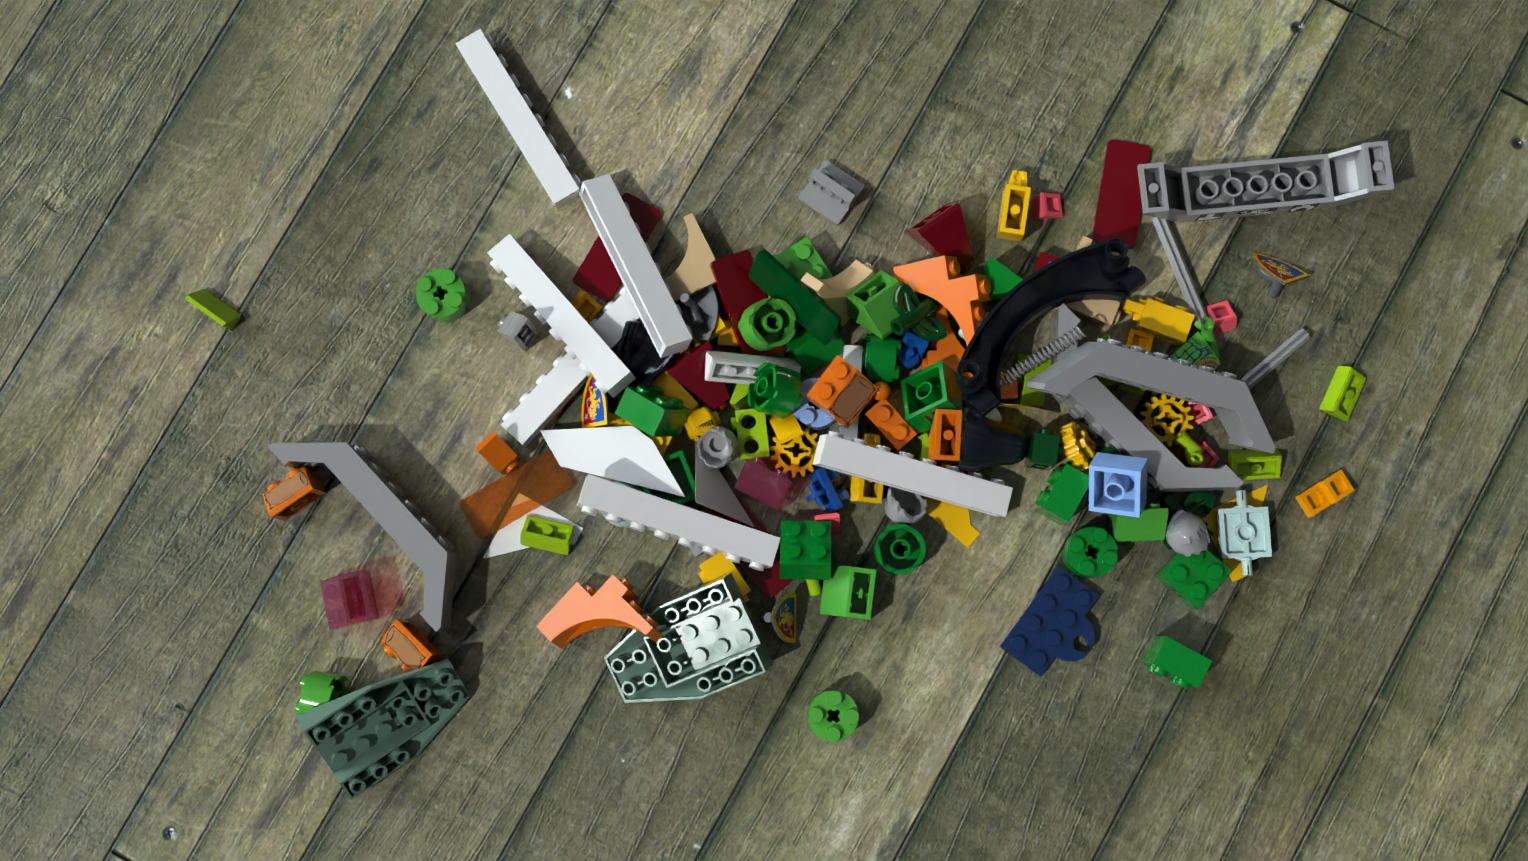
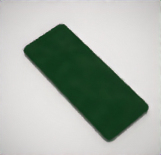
(782, 284)

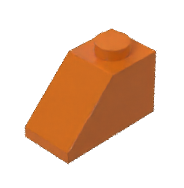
(945, 435)
(499, 453)

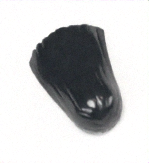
(640, 356)
(990, 444)

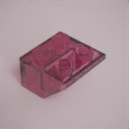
(763, 484)
(349, 599)

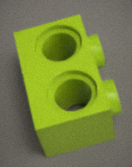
(757, 434)

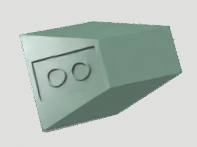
(703, 648)
(383, 724)

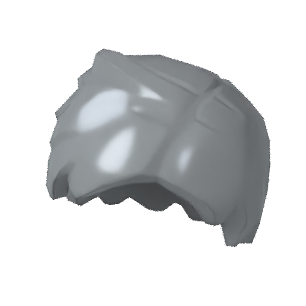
(718, 447)
(904, 506)
(1187, 533)

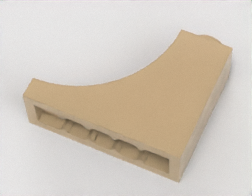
(695, 270)
(834, 289)
(1098, 312)

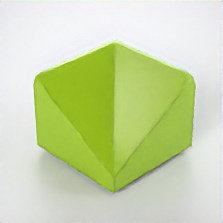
(739, 398)
(920, 446)

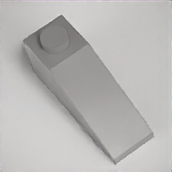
(517, 330)

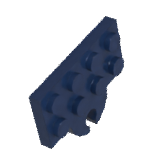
(1052, 624)

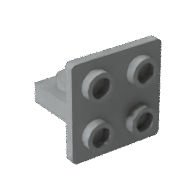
(831, 192)

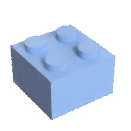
(1118, 484)

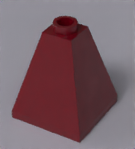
(945, 234)
(690, 373)

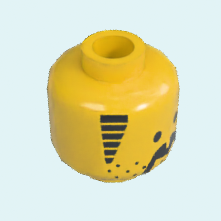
(700, 421)

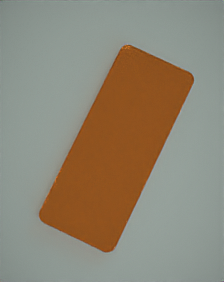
(515, 494)

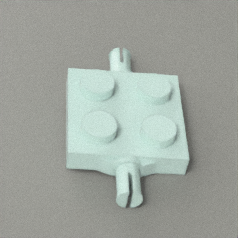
(1243, 533)

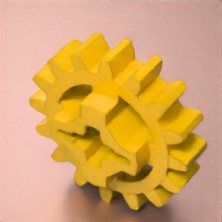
(1164, 410)
(1077, 446)
(783, 450)

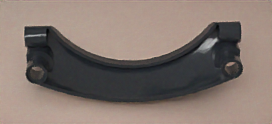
(1078, 276)

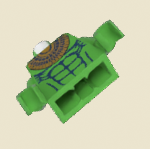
(1201, 348)

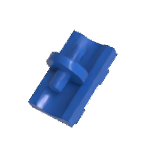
(911, 350)
(824, 492)

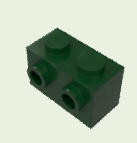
(1043, 450)

